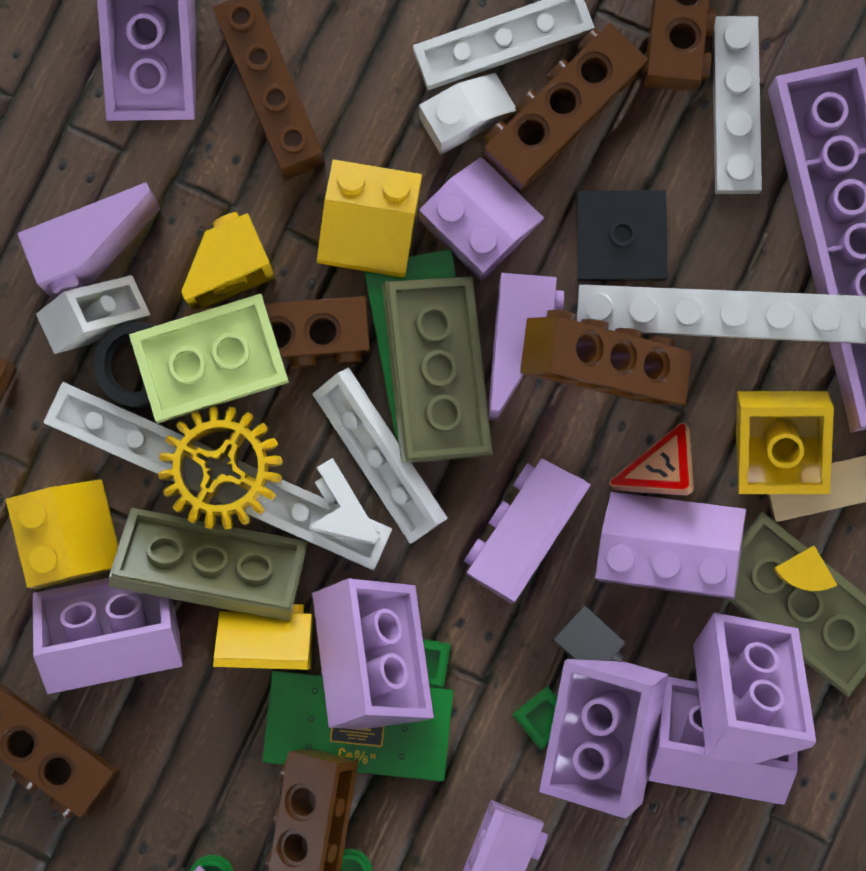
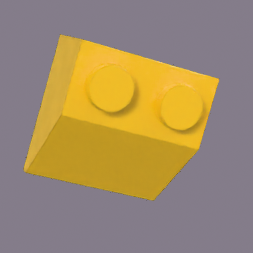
(369, 218)
(226, 263)
(784, 442)
(63, 533)
(264, 642)

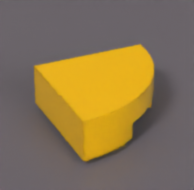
(806, 571)

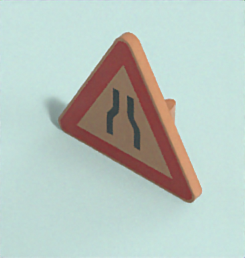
(661, 468)

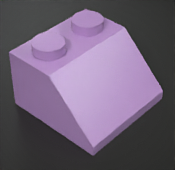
(479, 217)

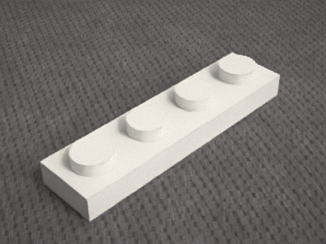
(501, 40)
(736, 105)
(379, 455)

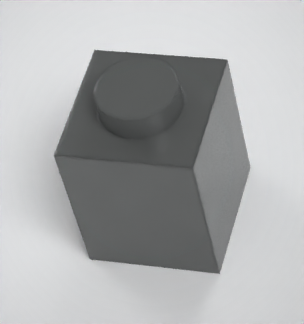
(588, 638)

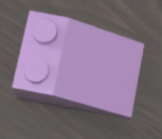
(148, 59)
(83, 243)
(517, 300)
(506, 840)

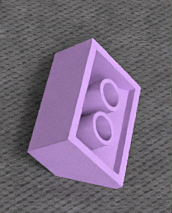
(525, 529)
(671, 545)
(101, 635)
(372, 654)
(752, 690)
(603, 734)
(682, 760)

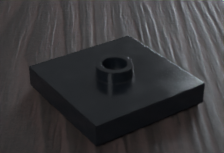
(621, 235)

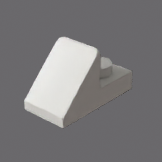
(350, 518)

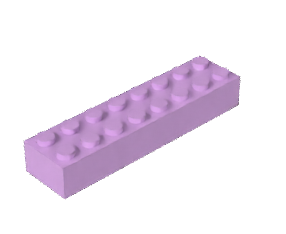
(824, 151)

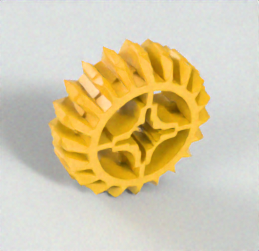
(230, 449)

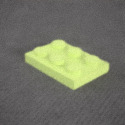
(208, 358)

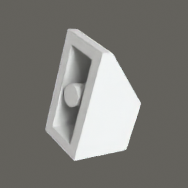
(465, 111)
(89, 312)

